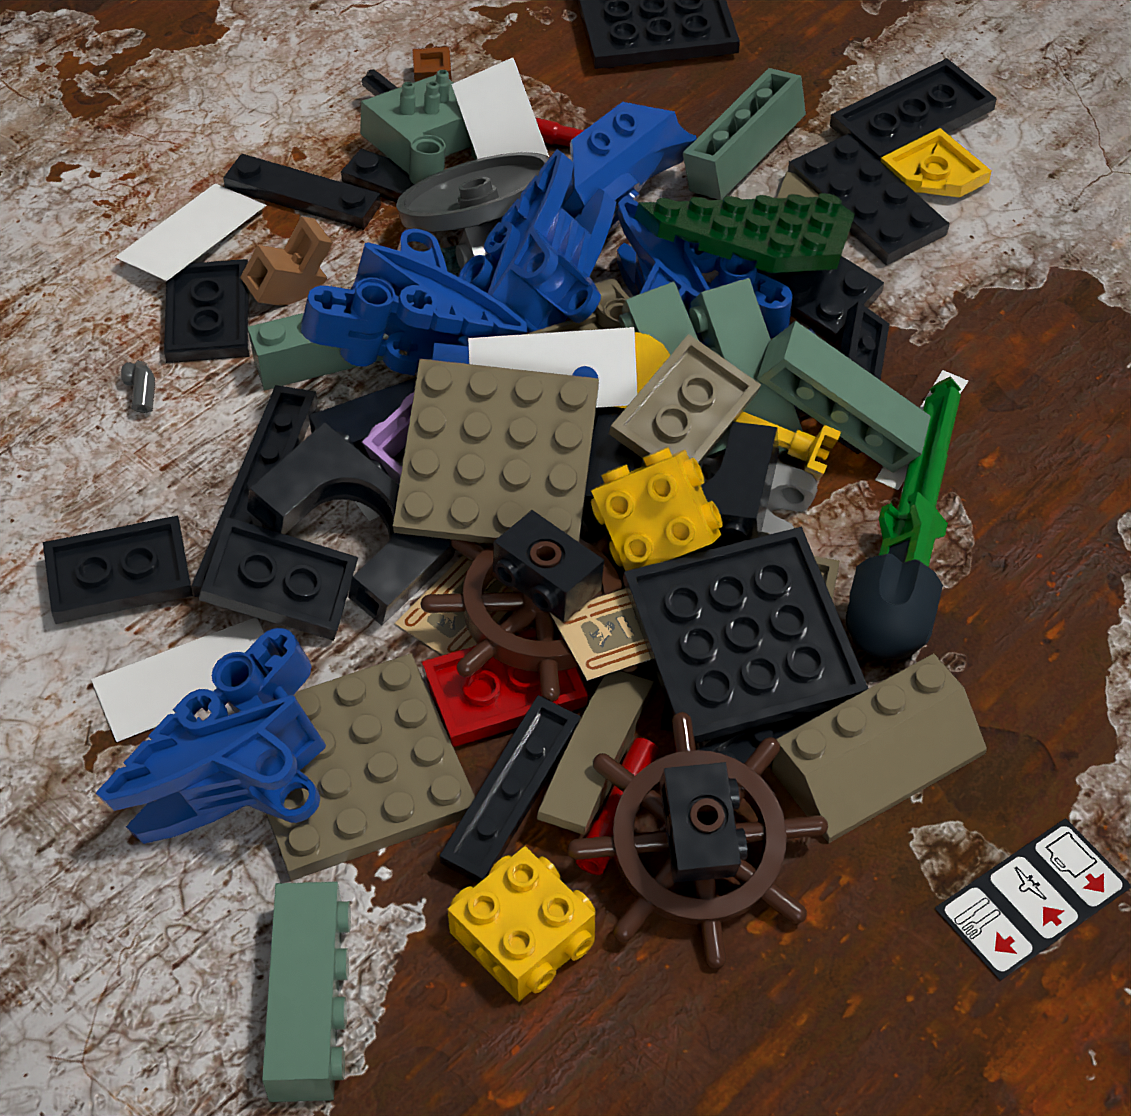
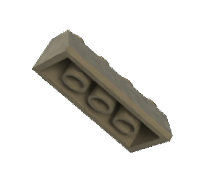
(880, 747)

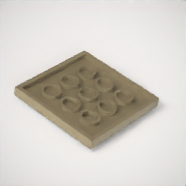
(494, 448)
(381, 773)

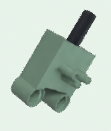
(414, 122)

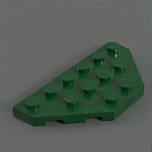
(775, 232)

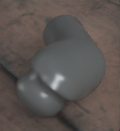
(143, 384)

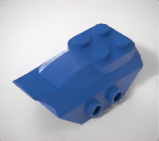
(622, 154)

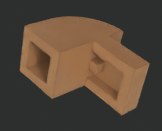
(288, 273)

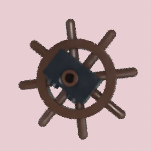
(547, 576)
(701, 837)

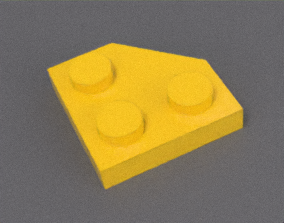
(937, 166)

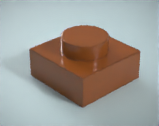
(429, 61)

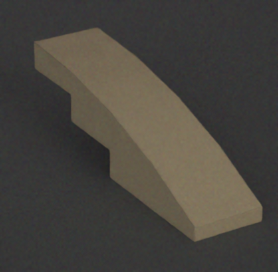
(604, 728)

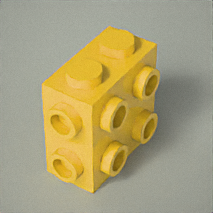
(656, 510)
(523, 922)

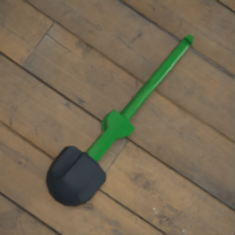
(897, 592)

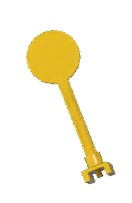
(652, 355)

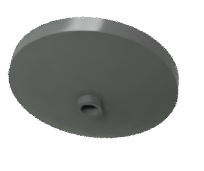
(469, 192)

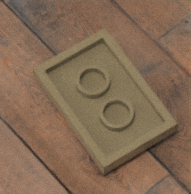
(685, 404)

